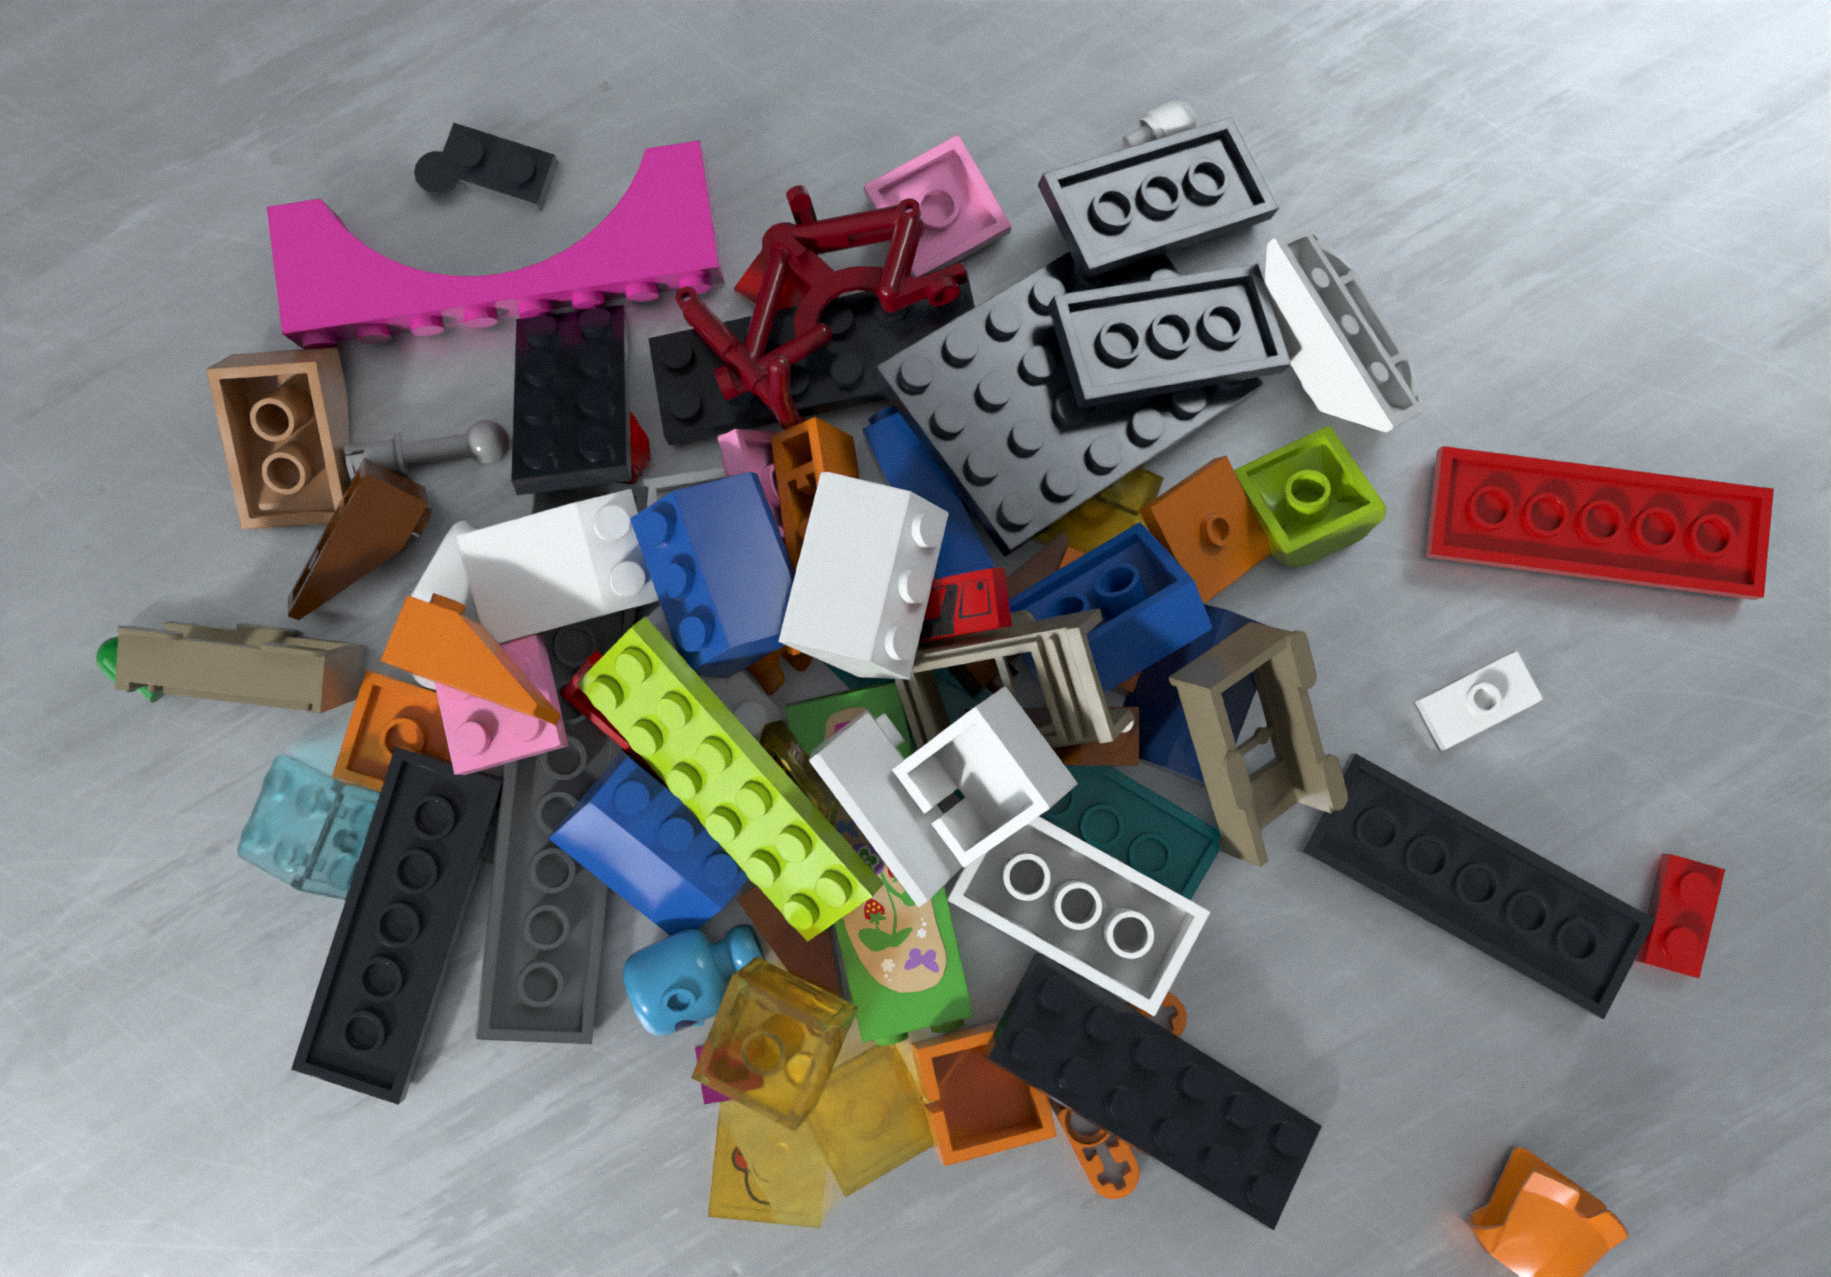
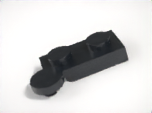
(488, 166)

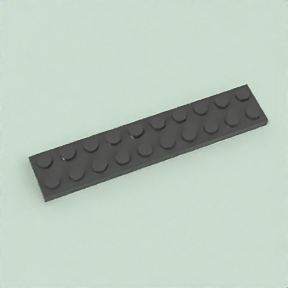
(542, 902)

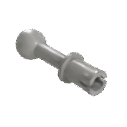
(483, 441)

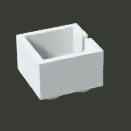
(999, 768)

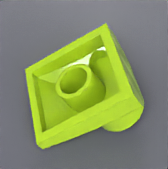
(1311, 498)

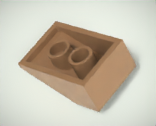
(283, 434)

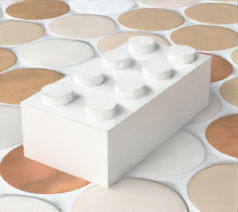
(1083, 911)

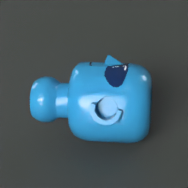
(685, 977)

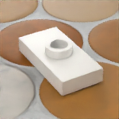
(1479, 700)

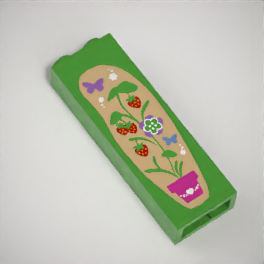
(895, 955)

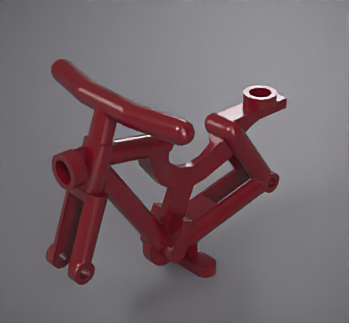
(798, 248)

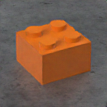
(976, 1102)

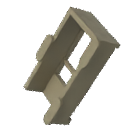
(240, 665)
(1063, 667)
(1299, 771)

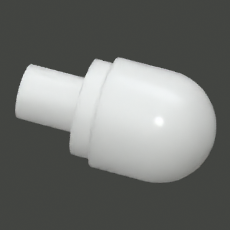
(1162, 121)

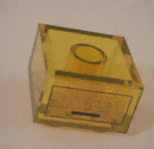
(774, 1042)

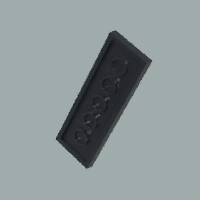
(819, 383)
(1479, 887)
(398, 925)
(1152, 1090)

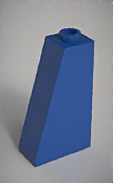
(909, 467)

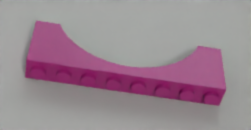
(647, 245)

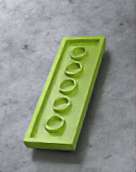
(728, 781)

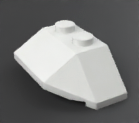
(1338, 334)

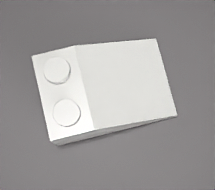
(556, 567)

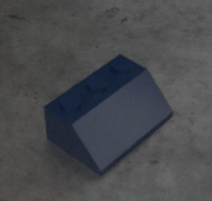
(1163, 728)

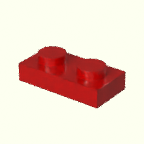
(1684, 913)

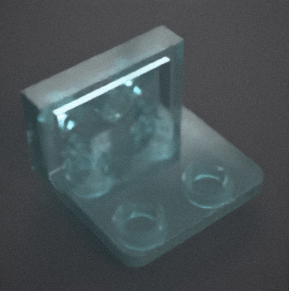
(308, 828)

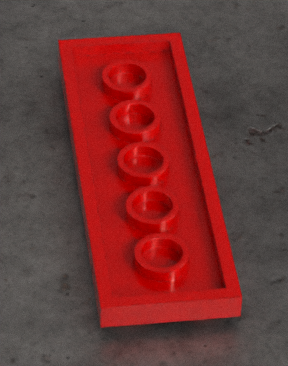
(1600, 523)

